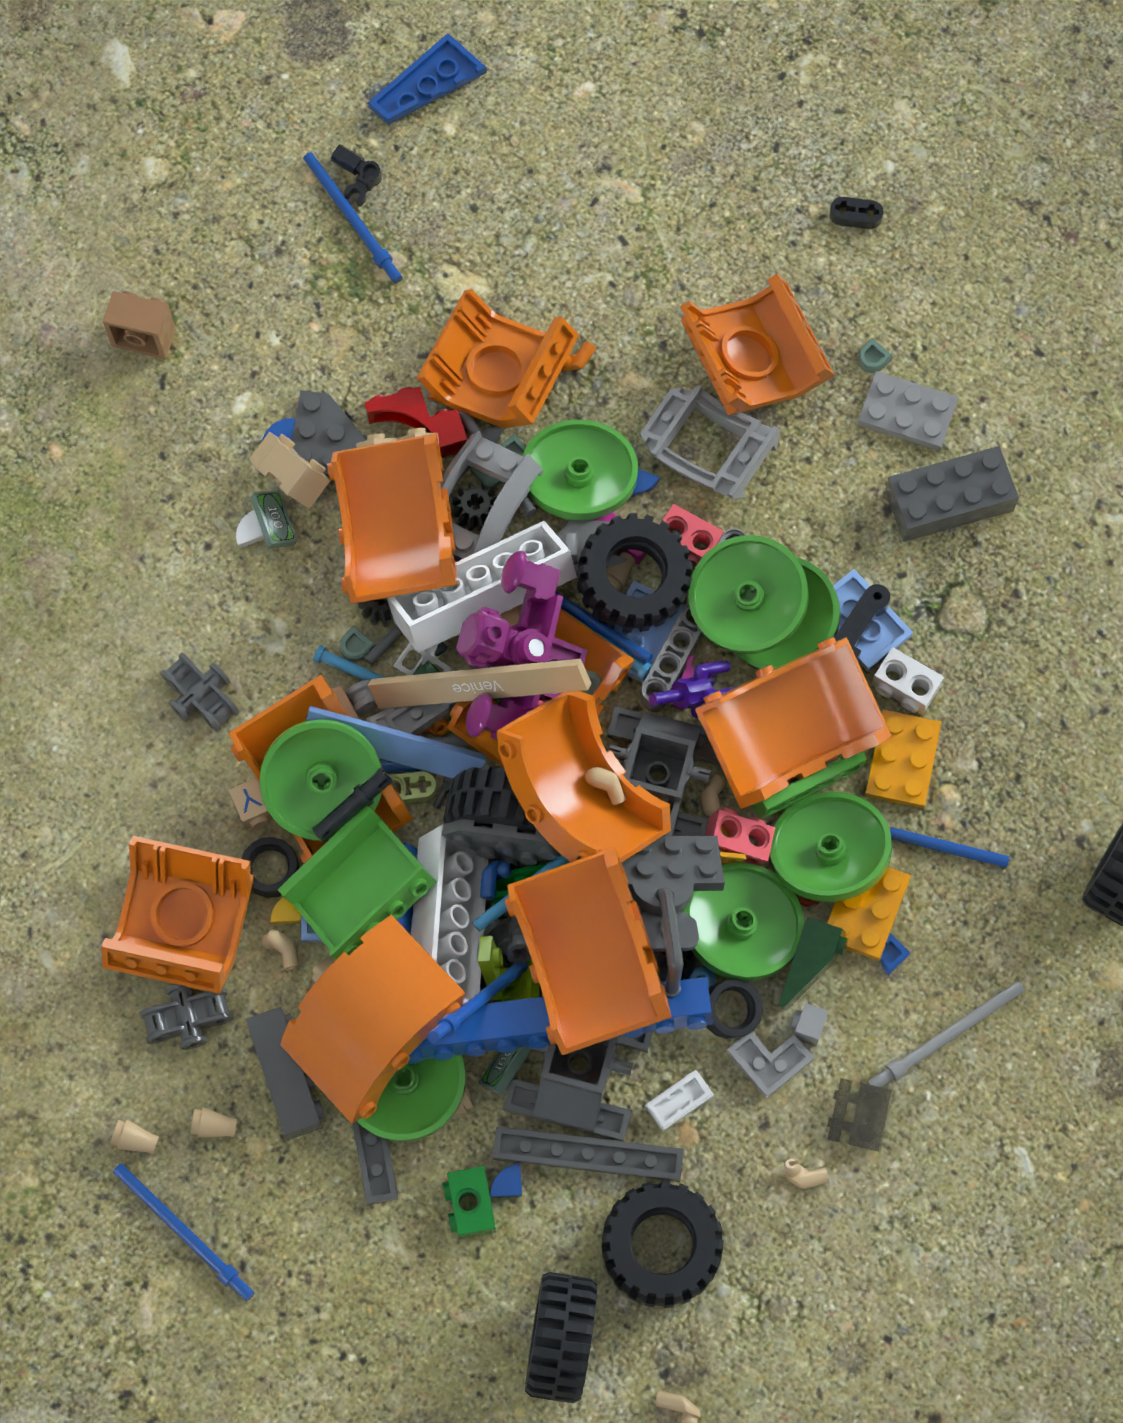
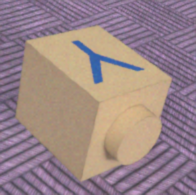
(250, 805)

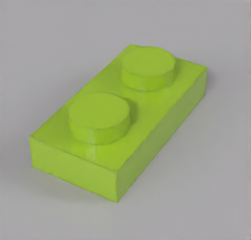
(491, 962)

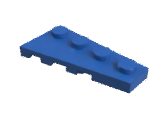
(431, 76)

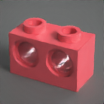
(693, 531)
(739, 831)

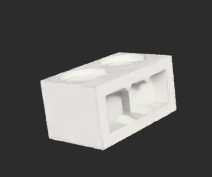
(912, 675)

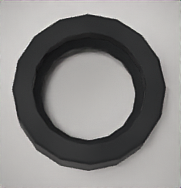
(268, 844)
(754, 1007)

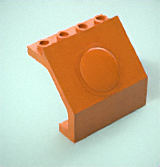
(757, 348)
(495, 364)
(180, 915)

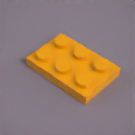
(905, 761)
(871, 914)

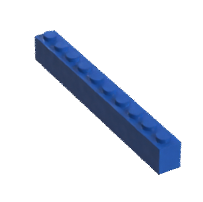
(524, 1022)

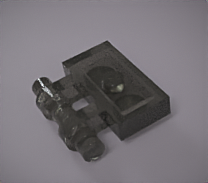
(869, 1117)

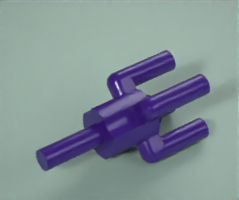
(690, 691)

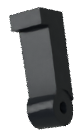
(871, 605)

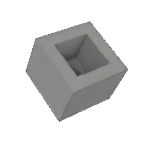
(809, 1023)

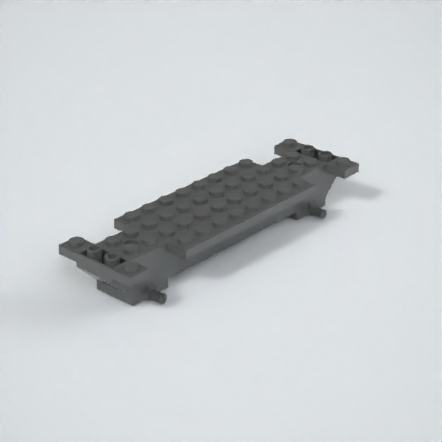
(574, 1096)

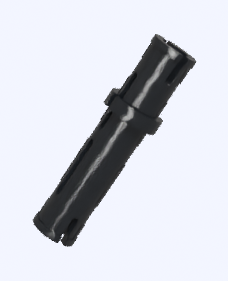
(362, 796)

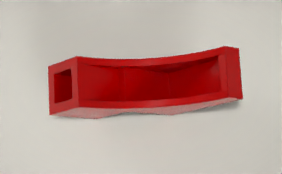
(410, 409)

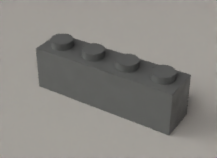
(284, 1077)

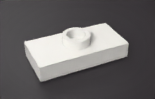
(679, 1100)

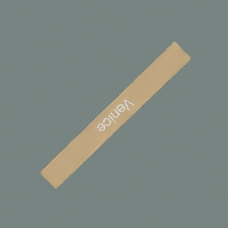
(469, 684)

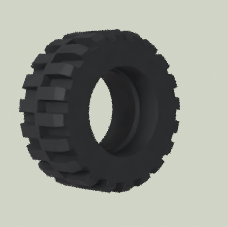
(641, 536)
(486, 798)
(1105, 887)
(702, 1225)
(561, 1337)

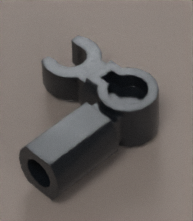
(368, 172)

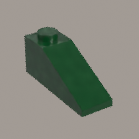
(814, 955)

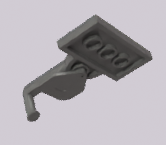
(663, 885)

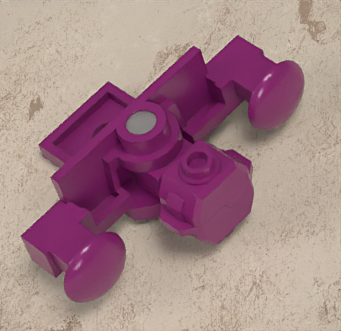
(491, 640)

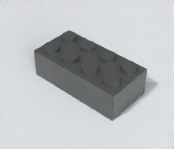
(951, 493)

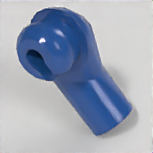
(491, 875)

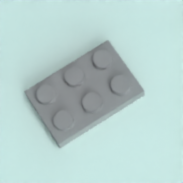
(907, 411)

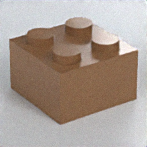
(139, 324)

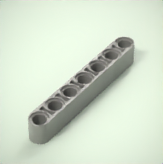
(671, 654)

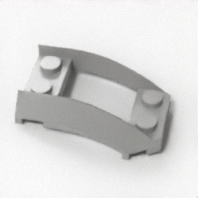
(502, 464)
(740, 465)

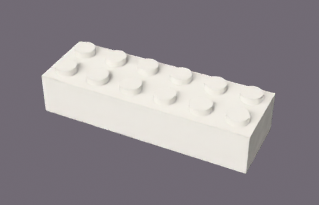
(438, 613)
(446, 912)

